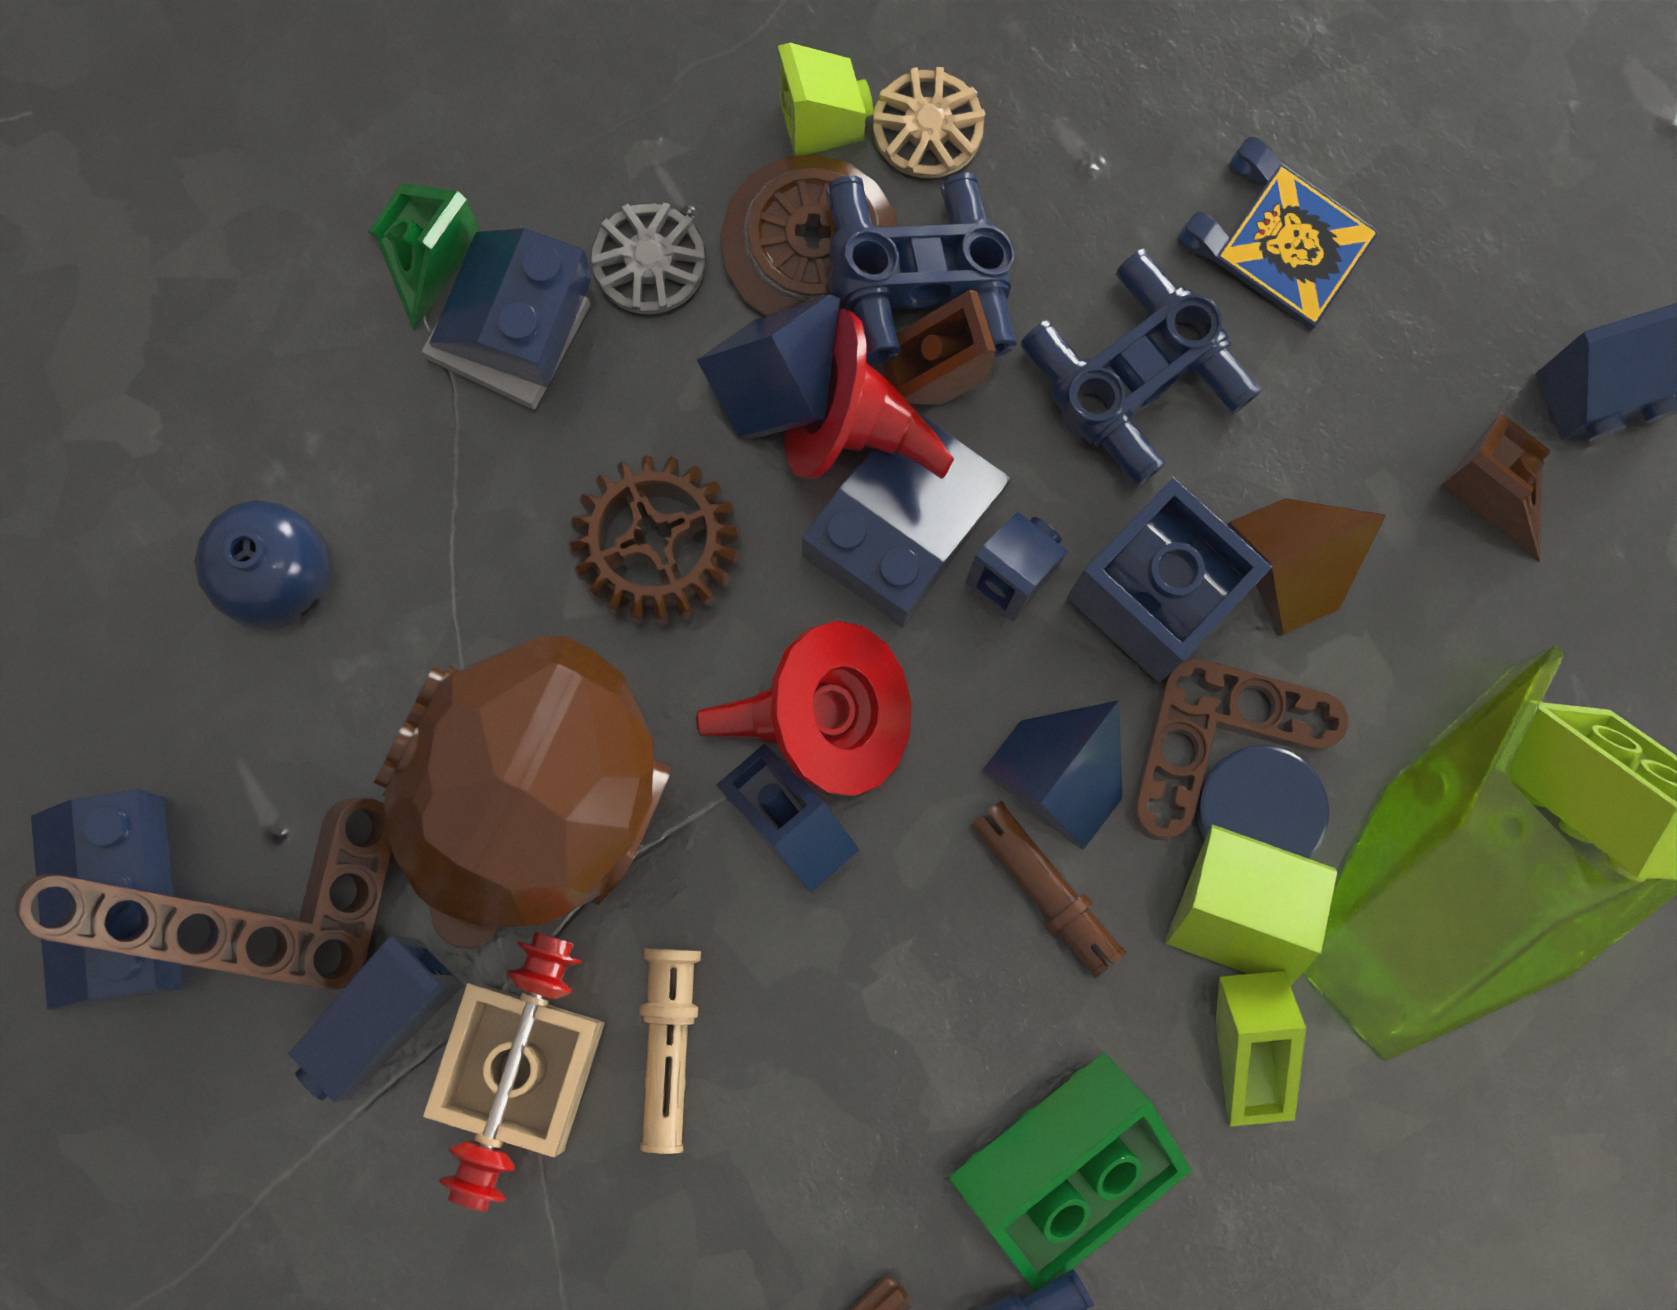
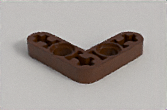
(1199, 724)

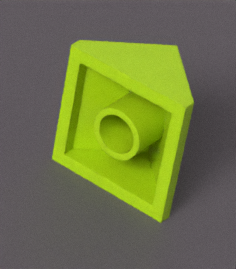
(1253, 906)

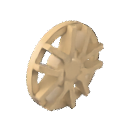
(928, 123)

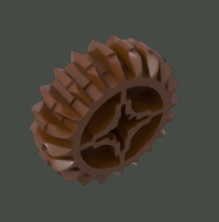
(627, 552)

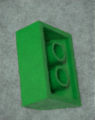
(1072, 1172)

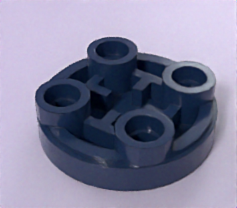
(1267, 798)

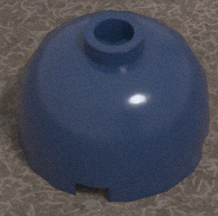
(262, 564)

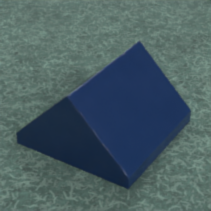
(776, 369)

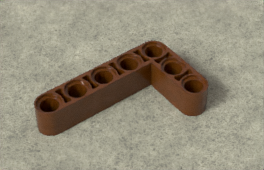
(232, 926)

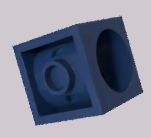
(1167, 580)

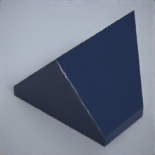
(1065, 768)

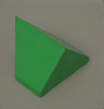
(423, 241)

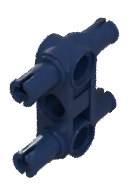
(917, 263)
(1140, 366)

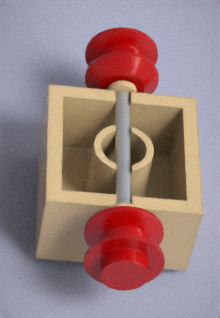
(513, 1071)

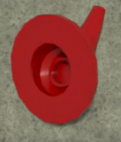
(861, 413)
(832, 709)

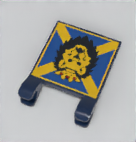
(1290, 242)

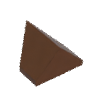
(1504, 481)
(1312, 556)

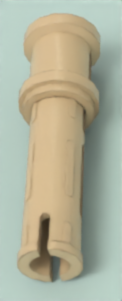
(664, 1129)

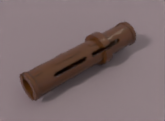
(1049, 890)

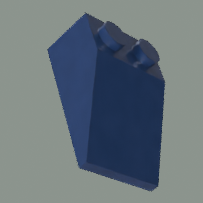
(901, 525)

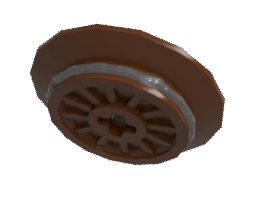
(766, 228)

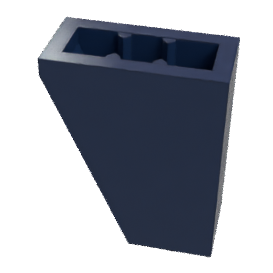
(373, 1018)

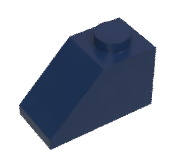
(1016, 563)
(788, 817)

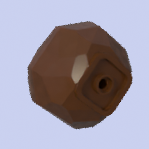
(521, 784)

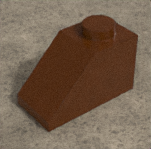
(943, 353)

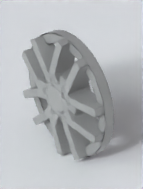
(648, 257)

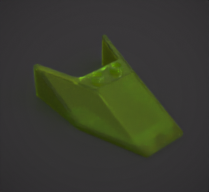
(1465, 887)

